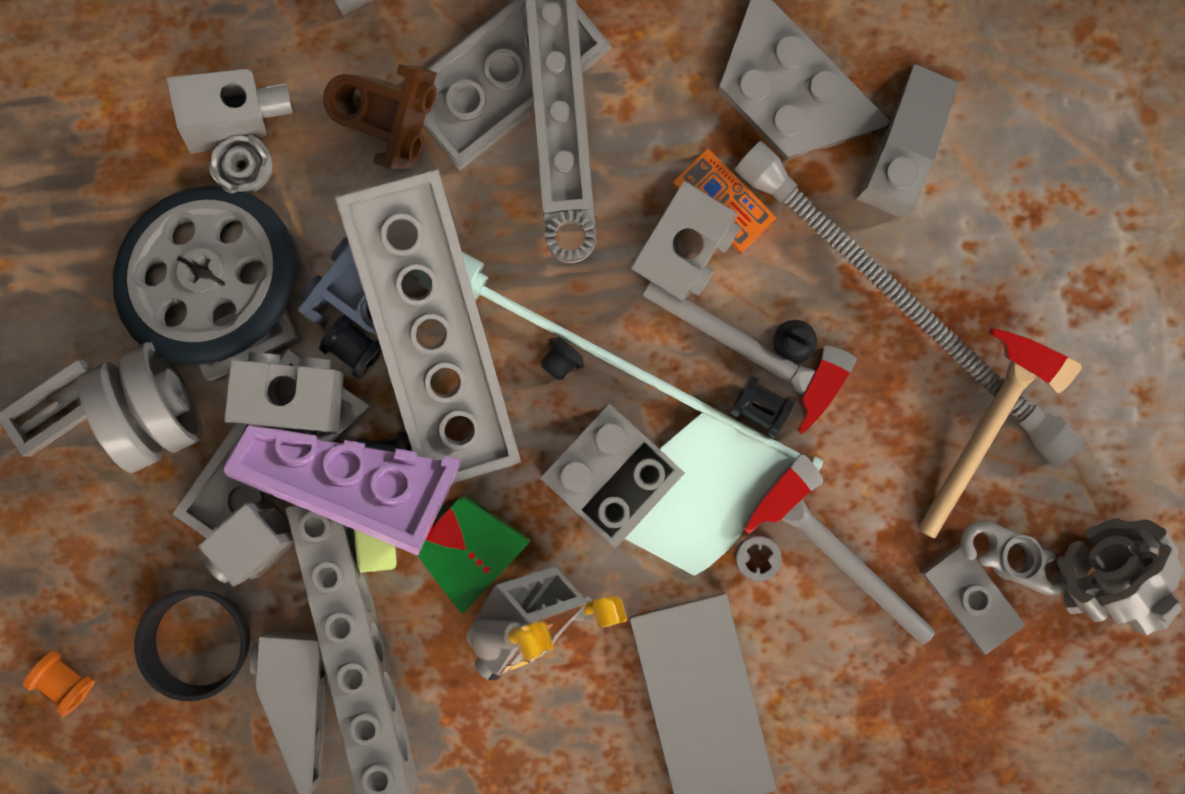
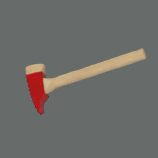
(1027, 362)

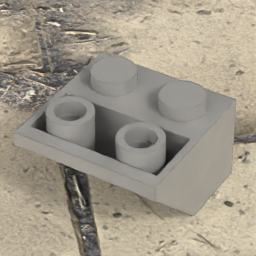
(612, 475)

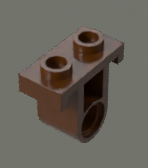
(385, 110)

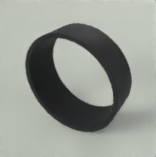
(150, 663)

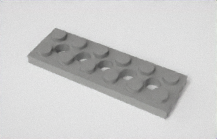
(449, 300)

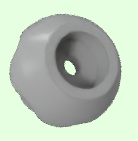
(226, 160)

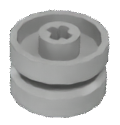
(139, 408)

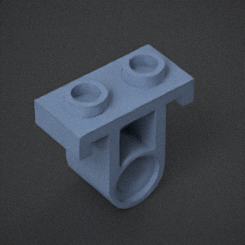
(339, 287)

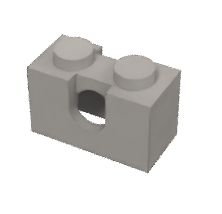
(660, 257)
(254, 393)
(248, 543)

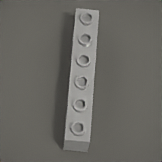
(353, 655)

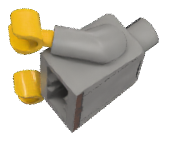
(528, 616)

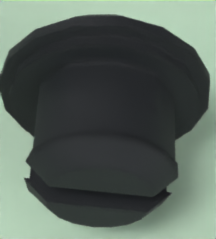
(795, 341)
(561, 358)

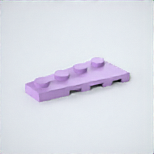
(357, 486)

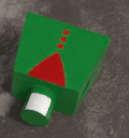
(469, 550)

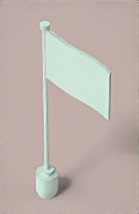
(722, 460)

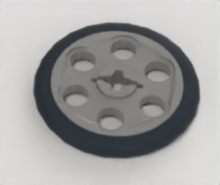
(257, 304)

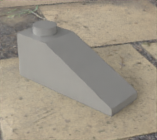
(909, 142)
(293, 695)

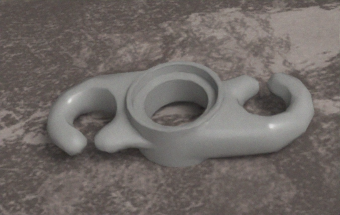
(1000, 542)

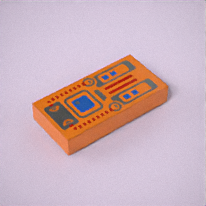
(720, 183)

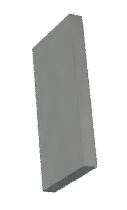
(488, 82)
(702, 698)

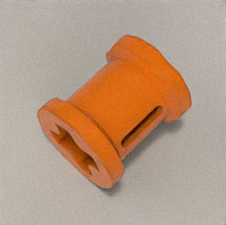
(58, 683)

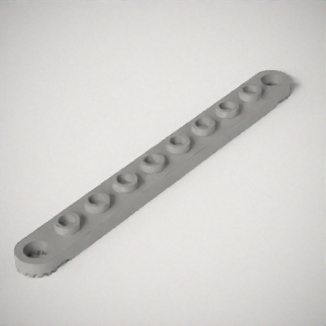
(561, 123)

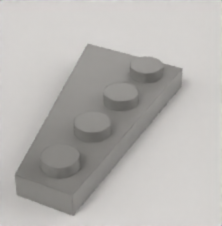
(218, 497)

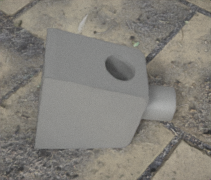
(208, 106)

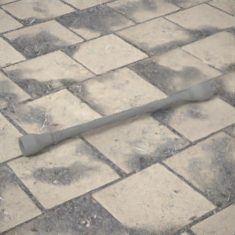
(765, 172)

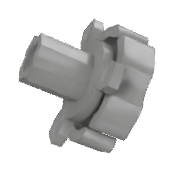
(1127, 576)

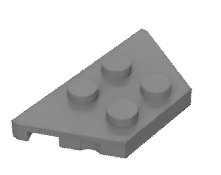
(792, 87)

